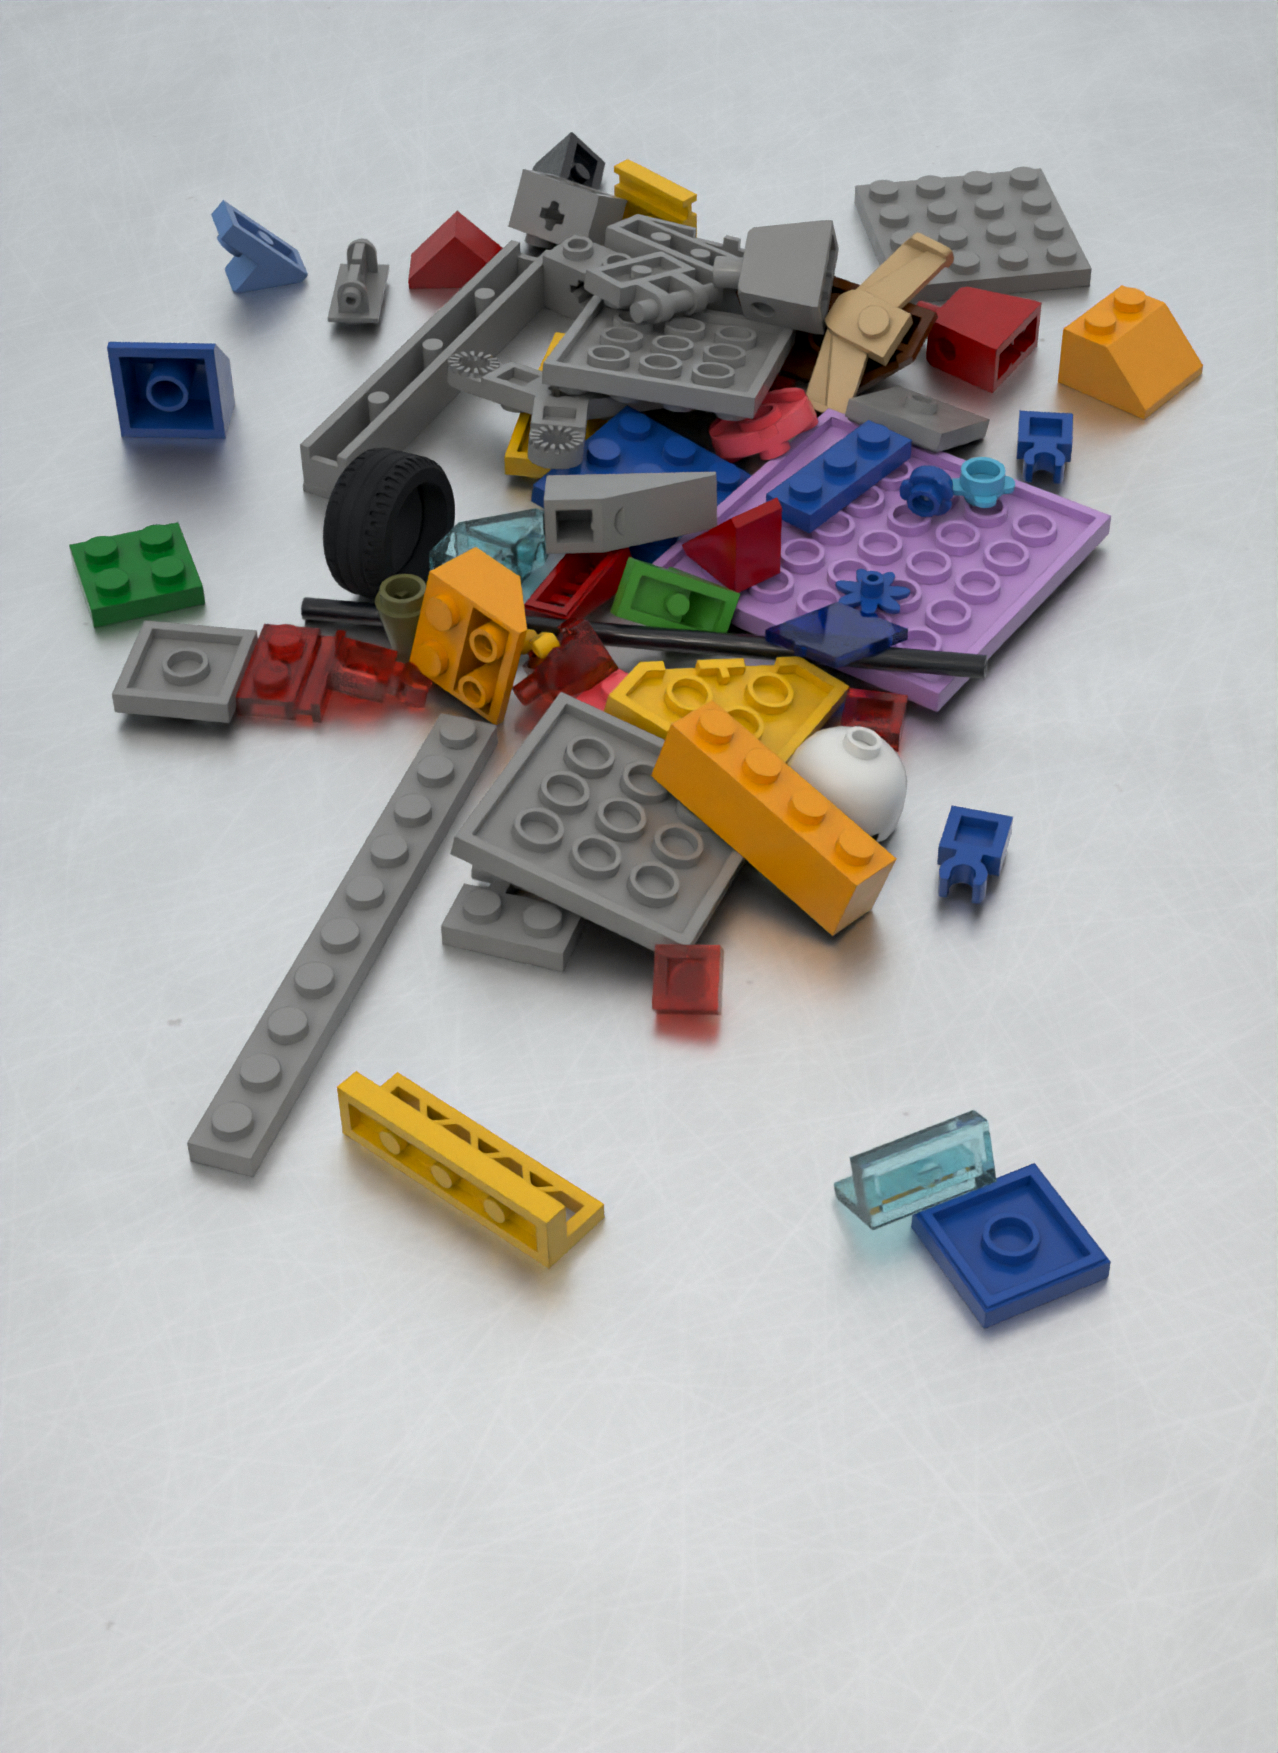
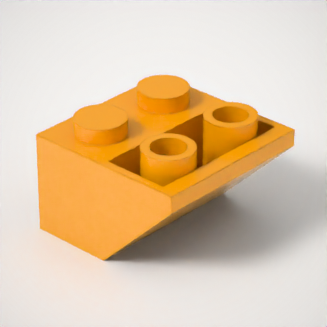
(472, 631)

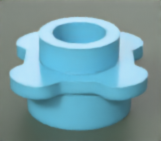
(982, 482)

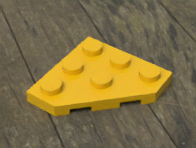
(773, 702)

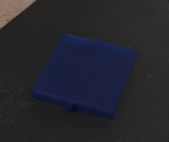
(836, 634)

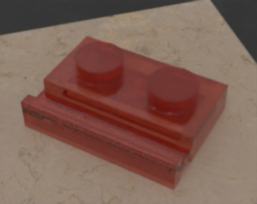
(288, 673)

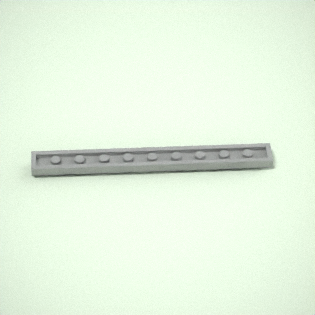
(341, 949)

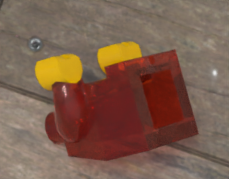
(563, 663)

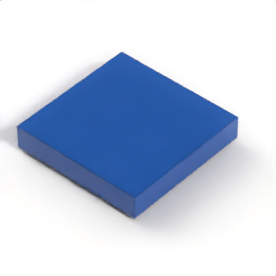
(1011, 1246)

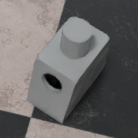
(784, 274)

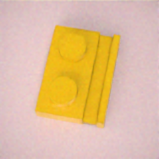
(653, 195)

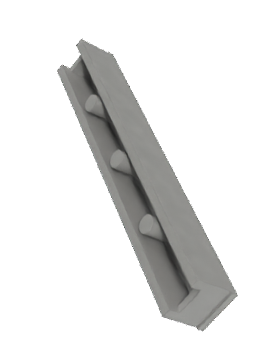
(413, 383)

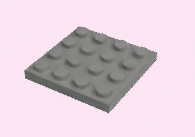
(999, 226)
(685, 363)
(597, 832)

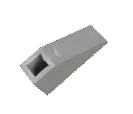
(625, 509)

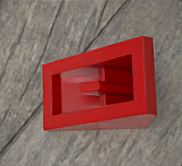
(451, 255)
(742, 548)

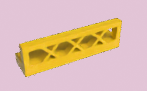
(467, 1166)

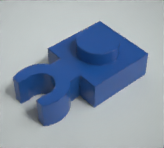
(1044, 443)
(971, 849)

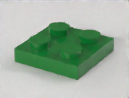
(136, 574)

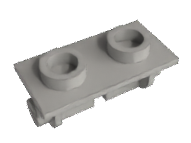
(359, 286)

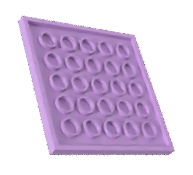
(967, 571)

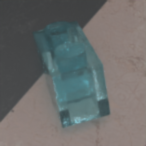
(509, 538)

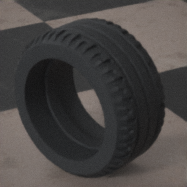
(385, 519)

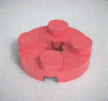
(778, 419)

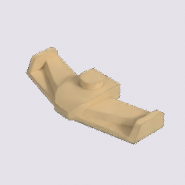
(872, 321)

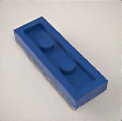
(840, 475)

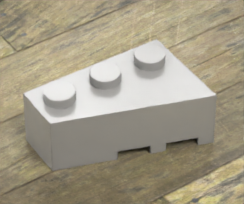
(647, 235)

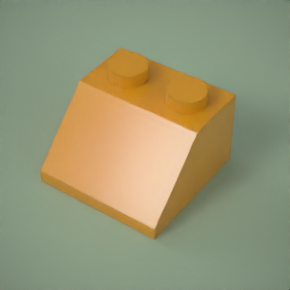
(1128, 353)

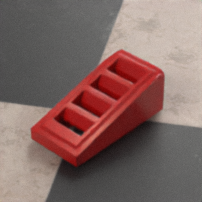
(585, 576)

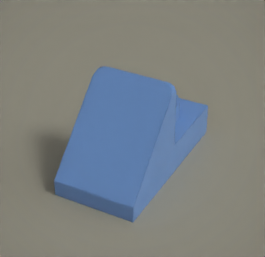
(259, 255)

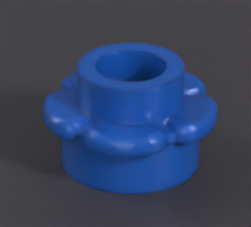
(928, 491)

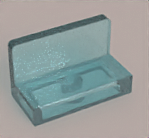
(919, 1171)

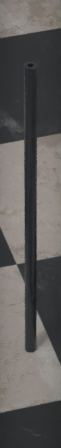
(688, 641)

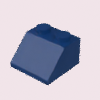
(171, 389)

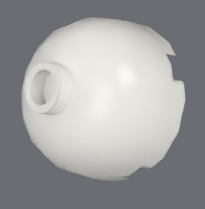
(856, 775)

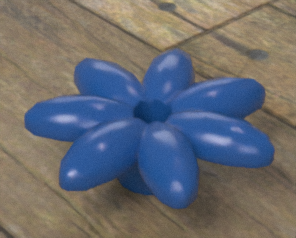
(872, 591)

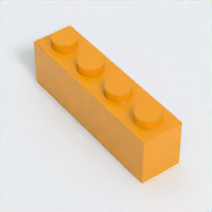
(772, 817)

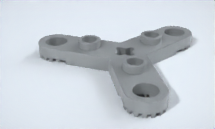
(557, 417)

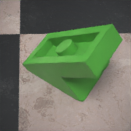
(672, 599)

